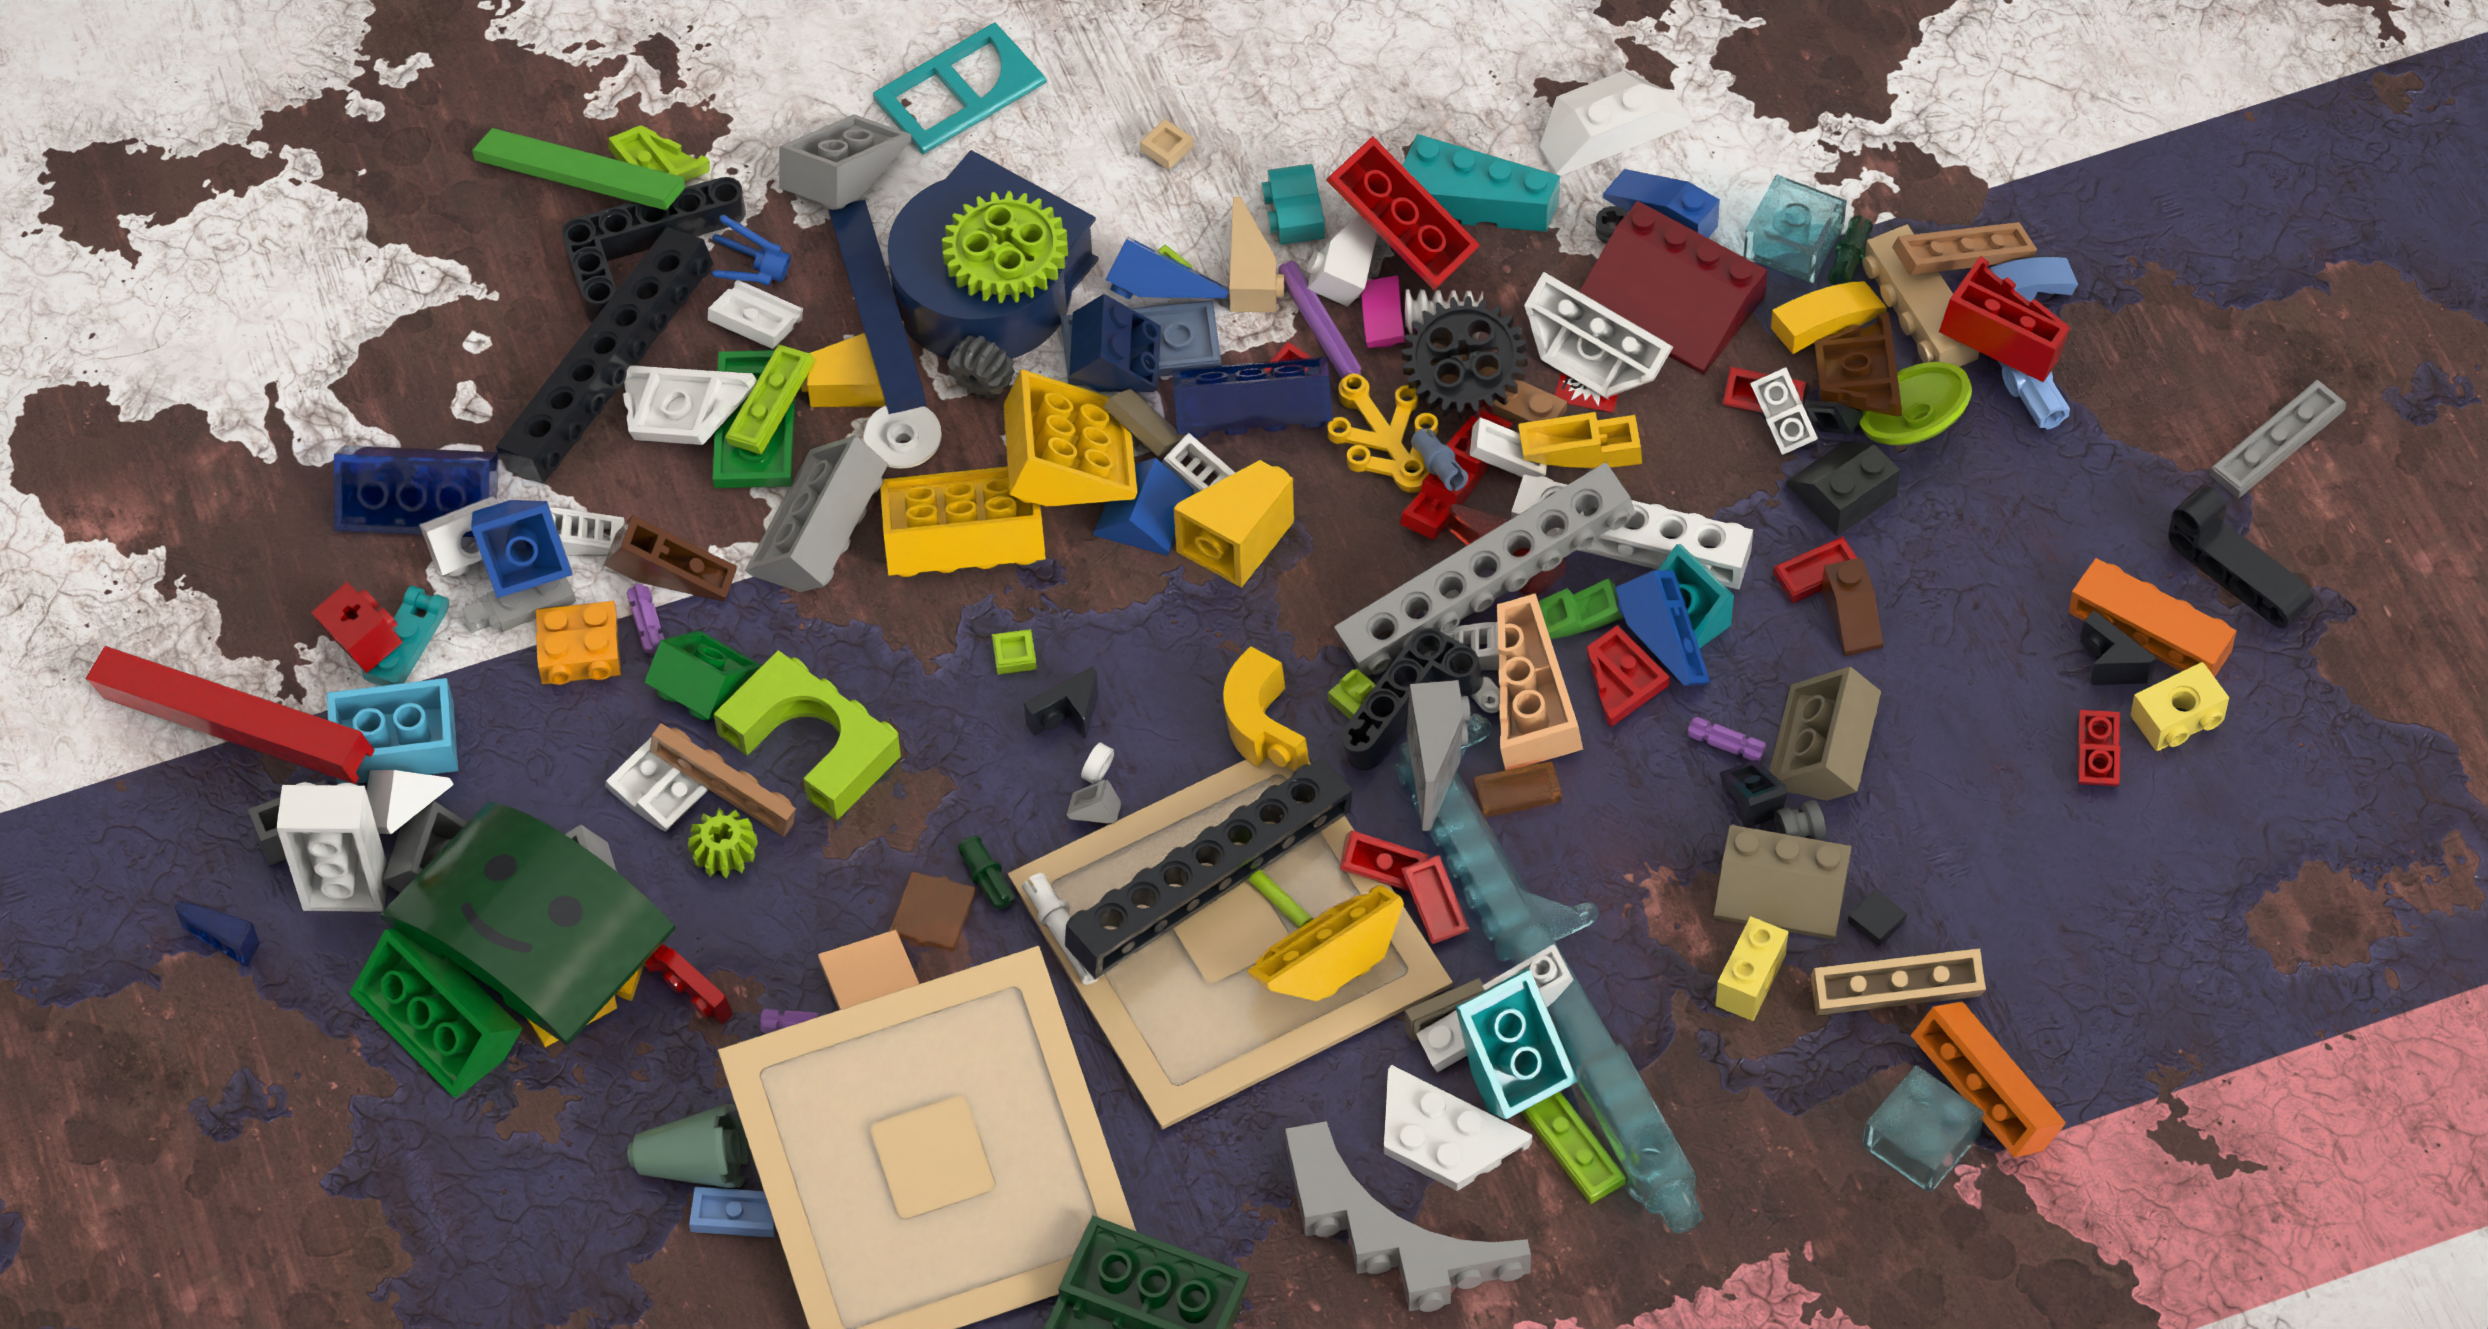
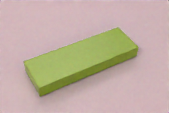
(770, 399)
(1574, 1147)

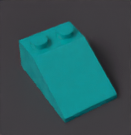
(1513, 1046)

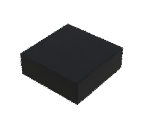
(1877, 917)

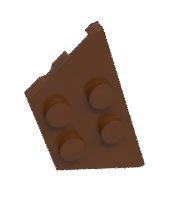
(1860, 368)

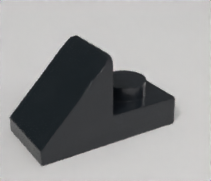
(2120, 656)
(1070, 699)
(1755, 790)

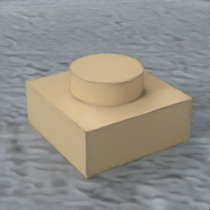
(1166, 144)

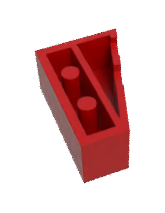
(2003, 323)

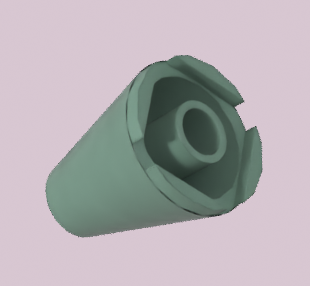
(694, 1149)

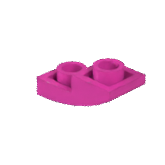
(1383, 312)

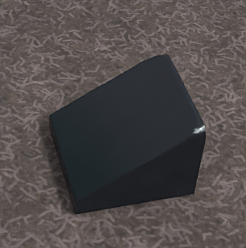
(1833, 416)

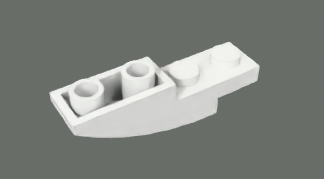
(1444, 1038)

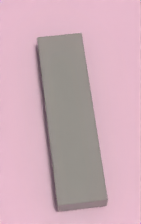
(2277, 439)

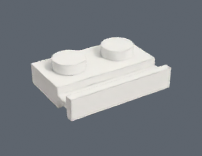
(755, 314)

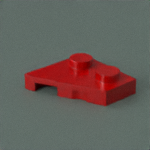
(1623, 674)

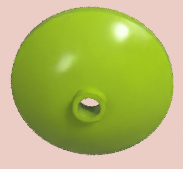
(1931, 402)

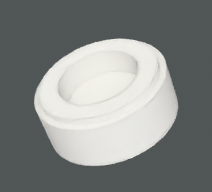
(1097, 763)

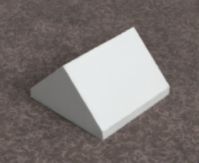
(401, 795)

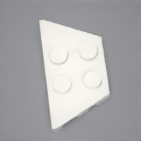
(681, 403)
(1443, 1133)

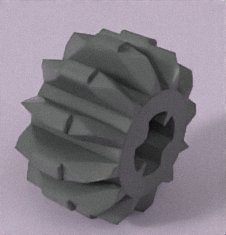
(981, 367)

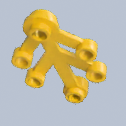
(1383, 436)

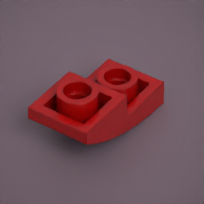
(2098, 748)

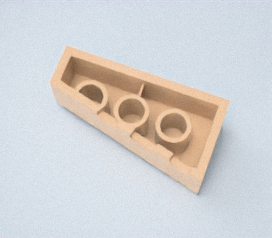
(1533, 695)

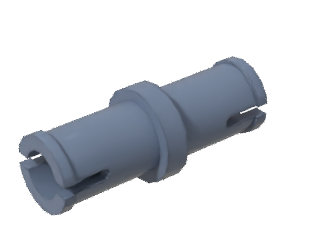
(1439, 459)

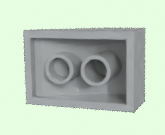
(839, 160)
(1434, 740)

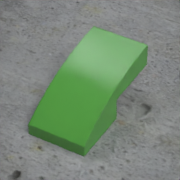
(1580, 612)

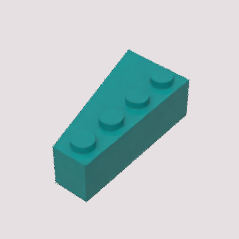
(1483, 186)

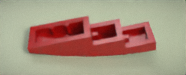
(1430, 509)

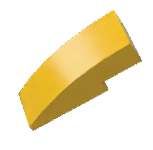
(1824, 313)
(1582, 441)

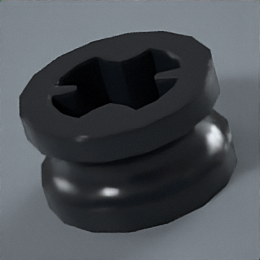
(1607, 215)

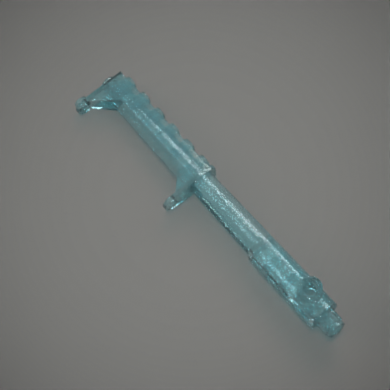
(1522, 928)

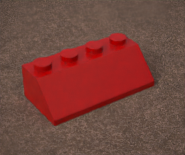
(1403, 213)

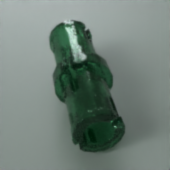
(1850, 250)

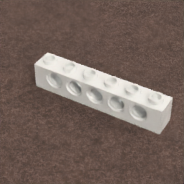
(1648, 543)

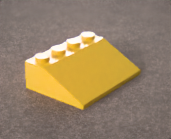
(1065, 445)
(957, 523)

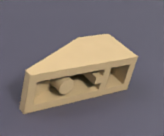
(1252, 266)

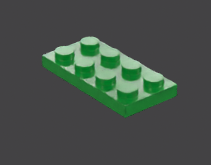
(743, 468)

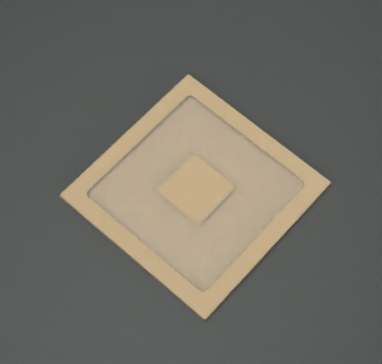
(1184, 1005)
(927, 1149)

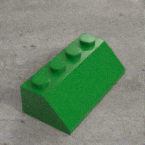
(434, 1012)

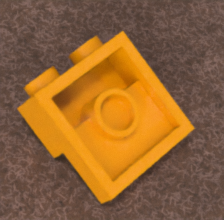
(578, 642)

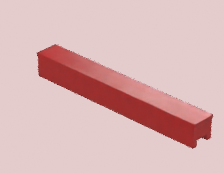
(229, 714)

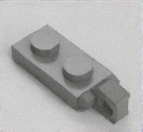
(517, 607)

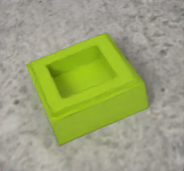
(1014, 652)

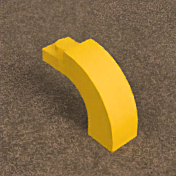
(1247, 694)

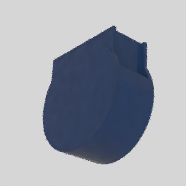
(930, 301)

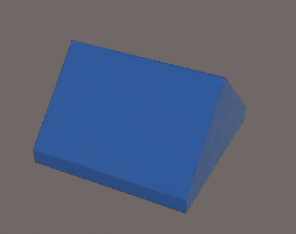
(1148, 518)

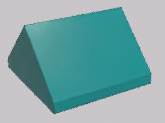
(1704, 596)

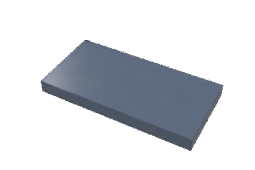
(1186, 336)

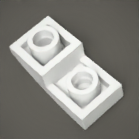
(1784, 411)

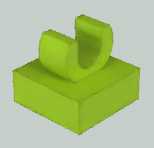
(1350, 692)

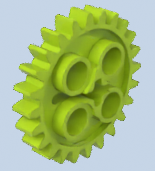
(1026, 241)

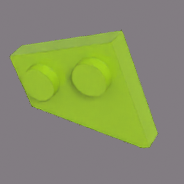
(647, 149)

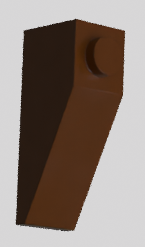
(668, 561)

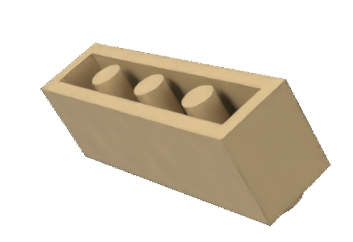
(1917, 300)
(1897, 982)

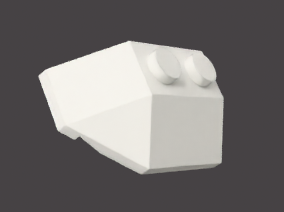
(1607, 120)
(1591, 340)

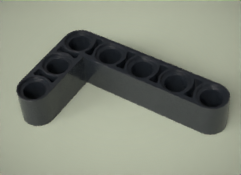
(635, 228)

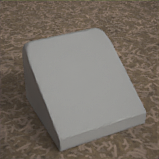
(1095, 803)

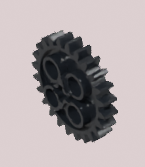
(1471, 388)

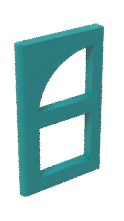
(1016, 79)

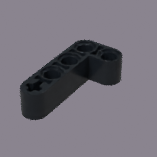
(2234, 561)
(1371, 737)

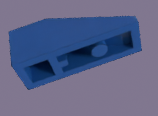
(1669, 196)
(1152, 274)
(1660, 619)

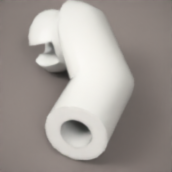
(1488, 696)

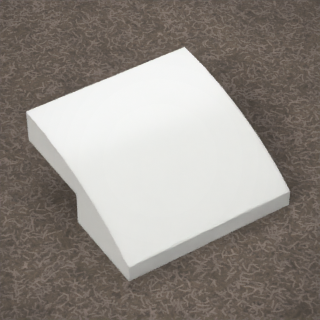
(654, 788)

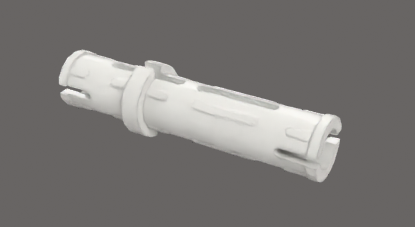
(1054, 915)

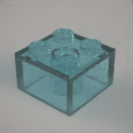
(1794, 228)
(1923, 1129)

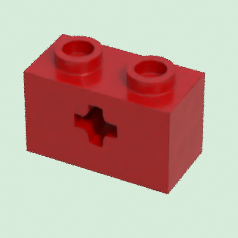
(357, 626)

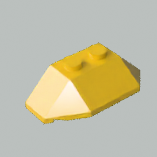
(1331, 947)

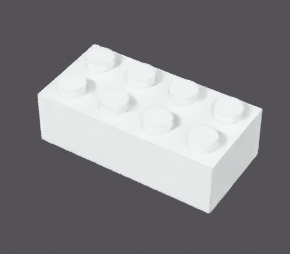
(332, 847)

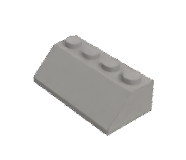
(818, 515)

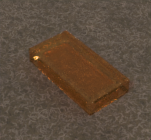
(1517, 789)

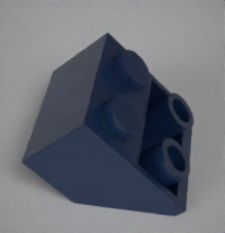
(1114, 347)

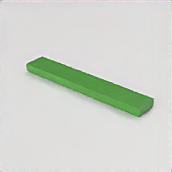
(579, 169)

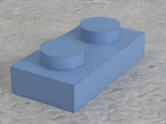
(731, 1212)

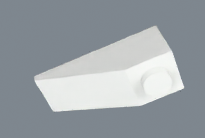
(1343, 263)

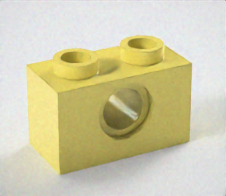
(2192, 690)
(1751, 968)

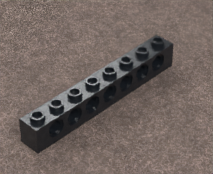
(603, 354)
(1103, 949)

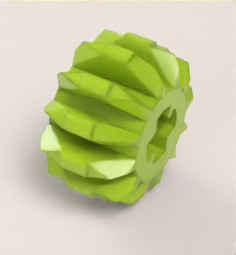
(722, 843)

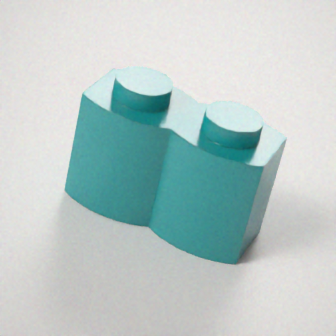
(1294, 203)

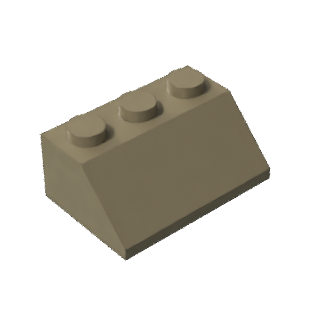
(1825, 734)
(1782, 881)

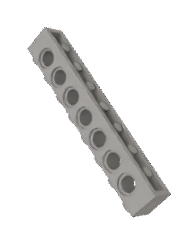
(1492, 551)

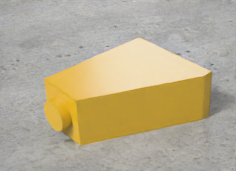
(844, 376)

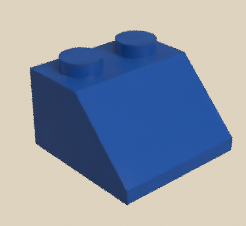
(519, 545)

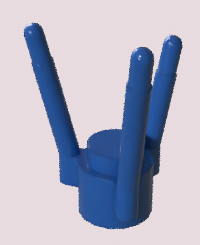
(769, 260)

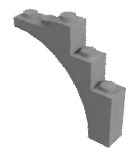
(1380, 1239)

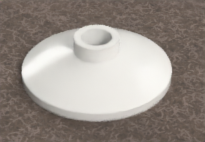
(916, 425)

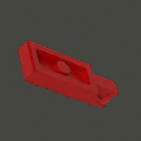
(683, 976)

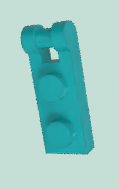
(413, 632)

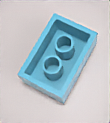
(404, 723)

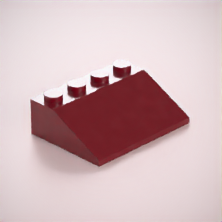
(1676, 285)

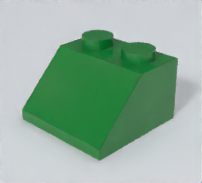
(698, 672)

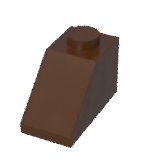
(1852, 606)

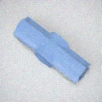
(2040, 398)

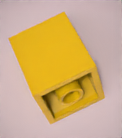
(1236, 521)

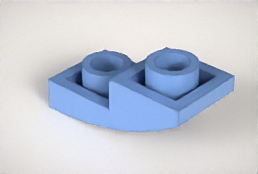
(2037, 275)

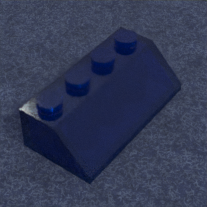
(1246, 397)
(407, 486)

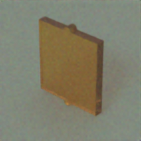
(933, 911)

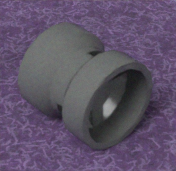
(1805, 822)

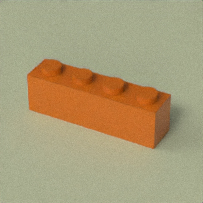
(2153, 619)
(1988, 1078)

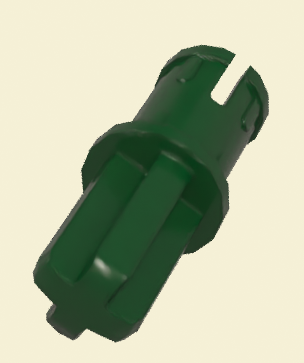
(986, 872)

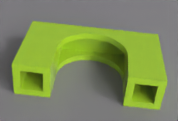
(787, 691)

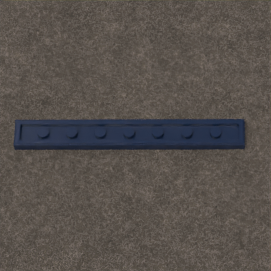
(877, 308)

